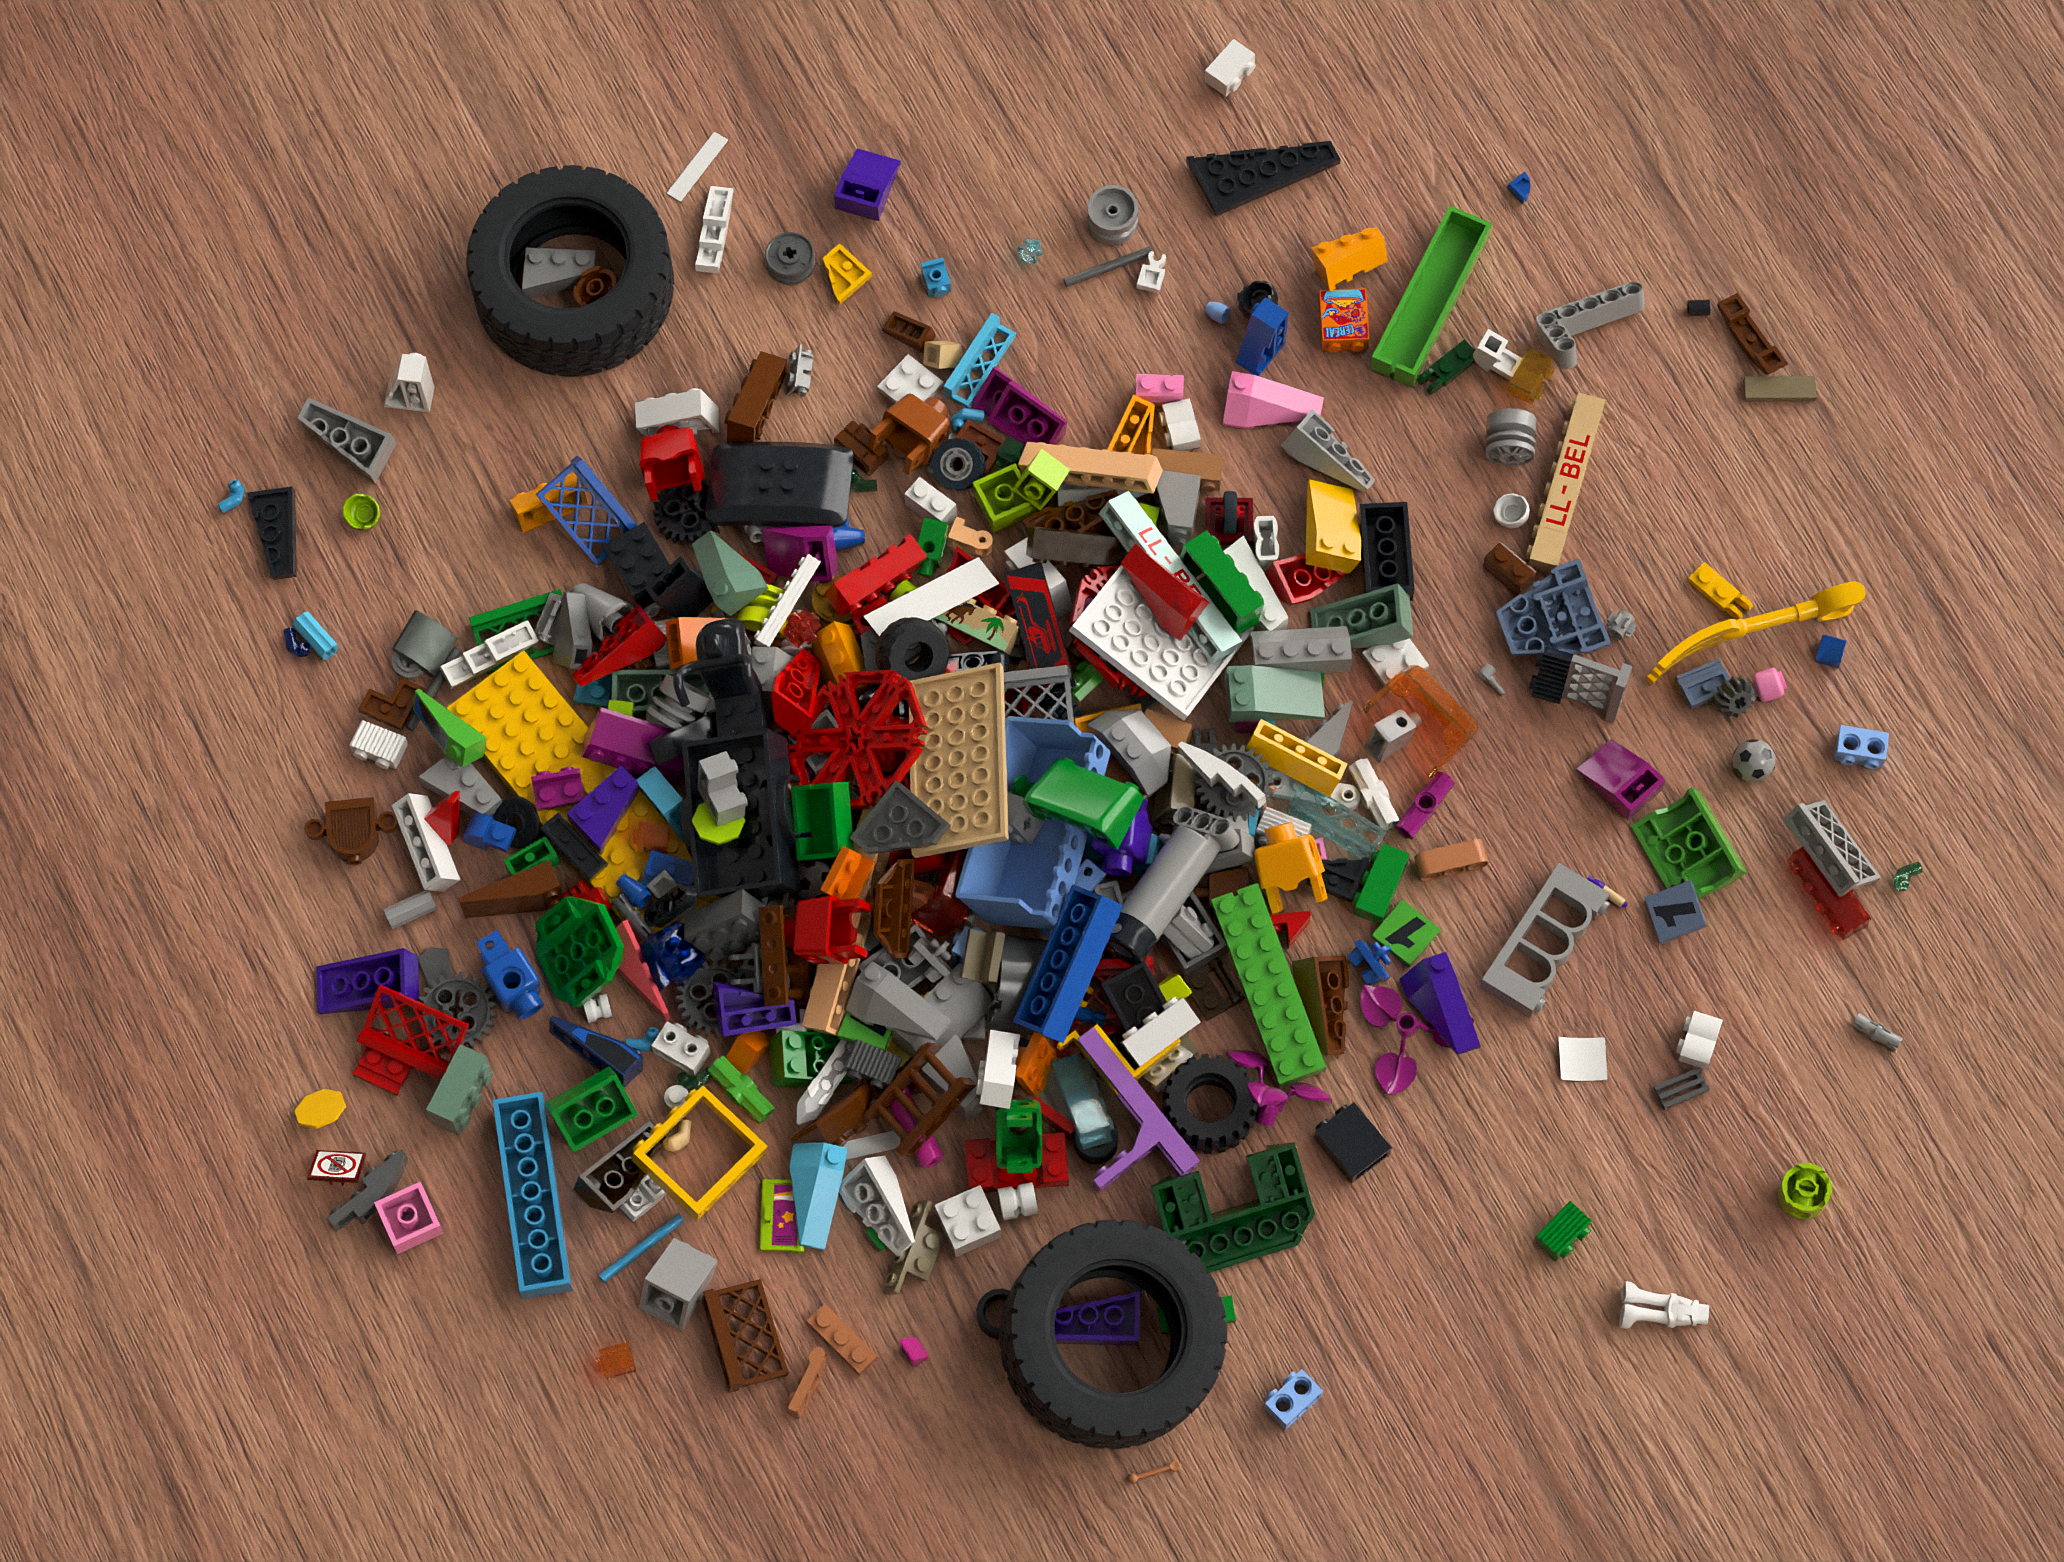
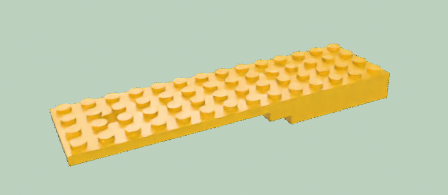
(536, 731)

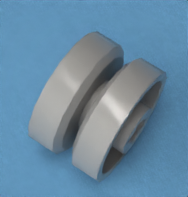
(1112, 214)

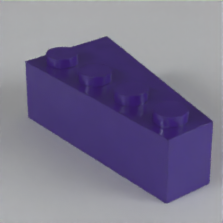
(1100, 1322)

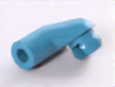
(960, 418)
(235, 496)
(644, 1044)

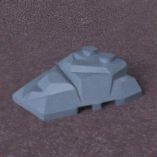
(1554, 615)

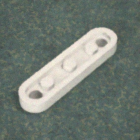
(1290, 786)

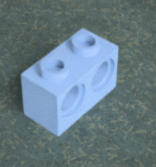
(1861, 740)
(1298, 1403)

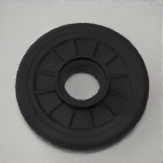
(529, 818)

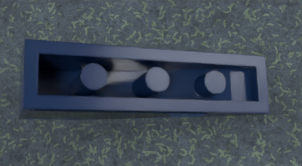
(599, 1049)

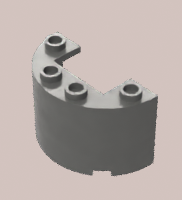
(1016, 969)

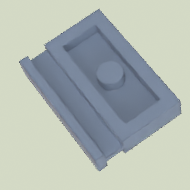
(1700, 683)

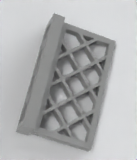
(1039, 677)
(1612, 691)
(1819, 844)

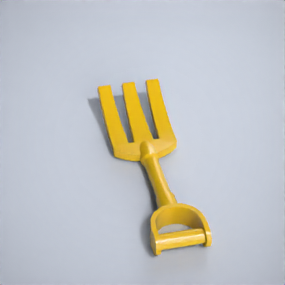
(1824, 606)

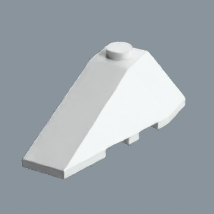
(876, 1196)

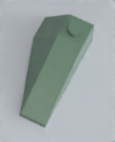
(727, 574)

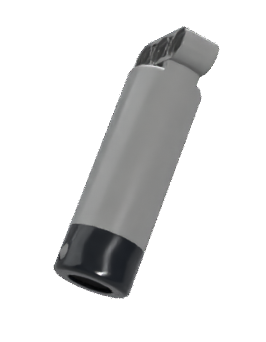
(1169, 881)

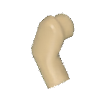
(679, 1139)

